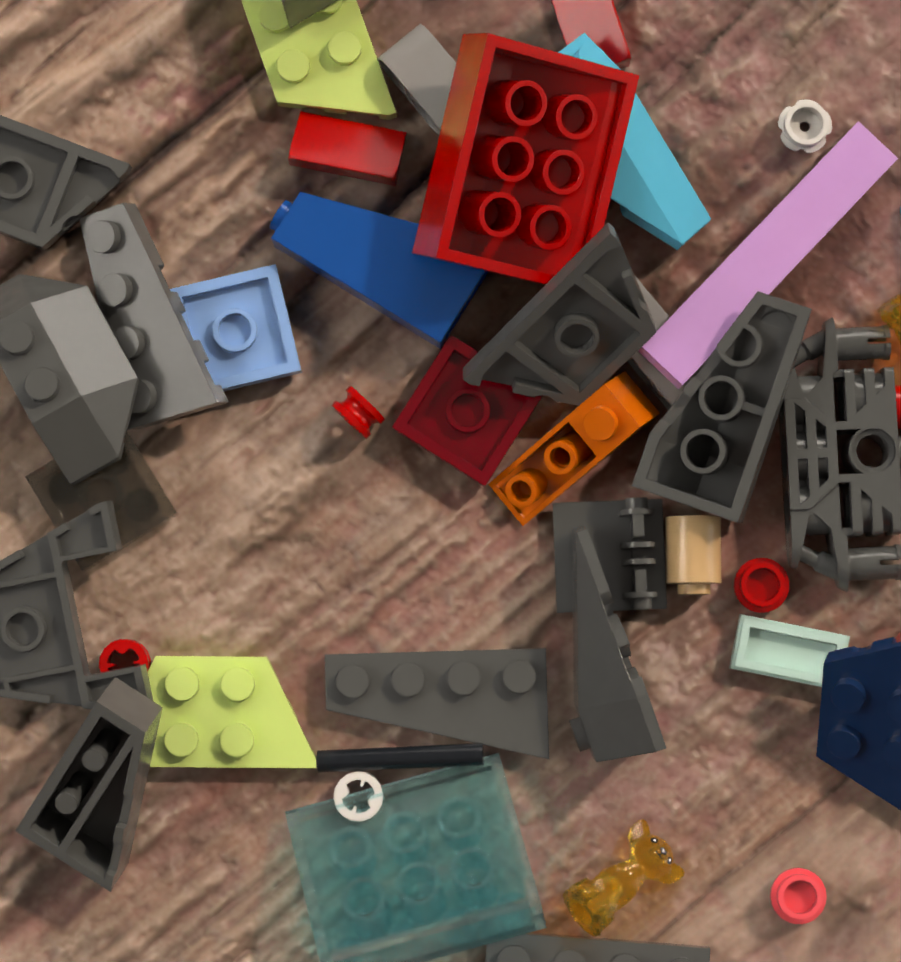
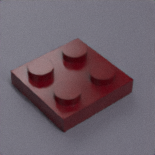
(462, 421)

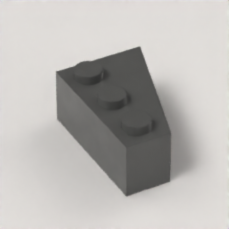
(98, 786)

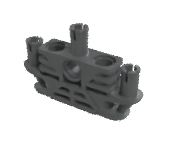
(811, 456)

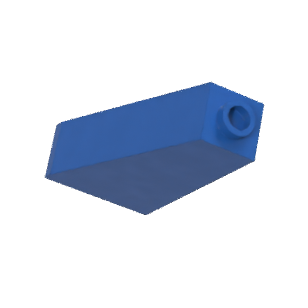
(375, 263)

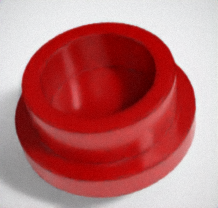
(761, 585)

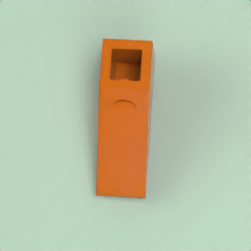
(574, 447)

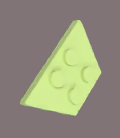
(321, 60)
(224, 715)

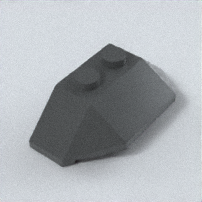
(67, 372)

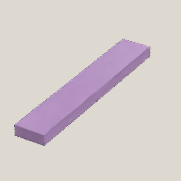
(768, 253)

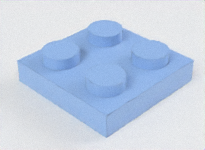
(242, 327)

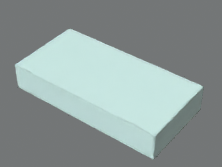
(783, 649)

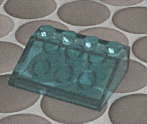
(420, 876)

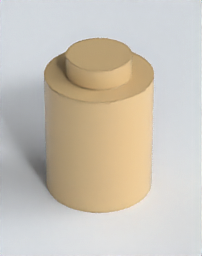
(693, 553)

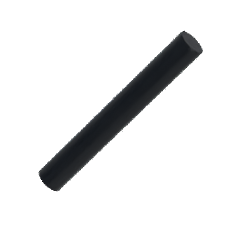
(400, 757)

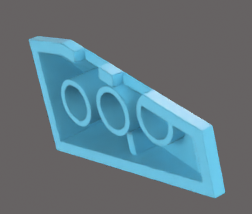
(648, 177)

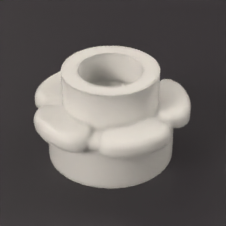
(808, 112)

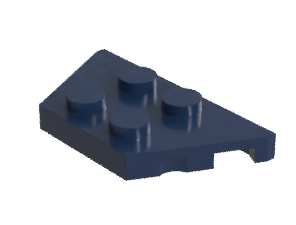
(863, 716)

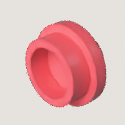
(798, 895)

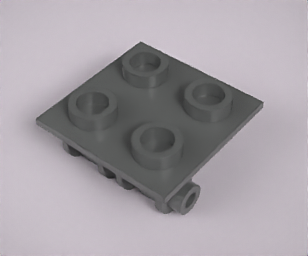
(628, 546)

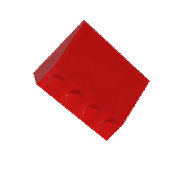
(523, 158)

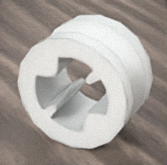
(342, 790)

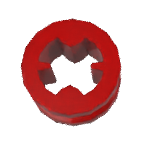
(358, 412)
(123, 646)

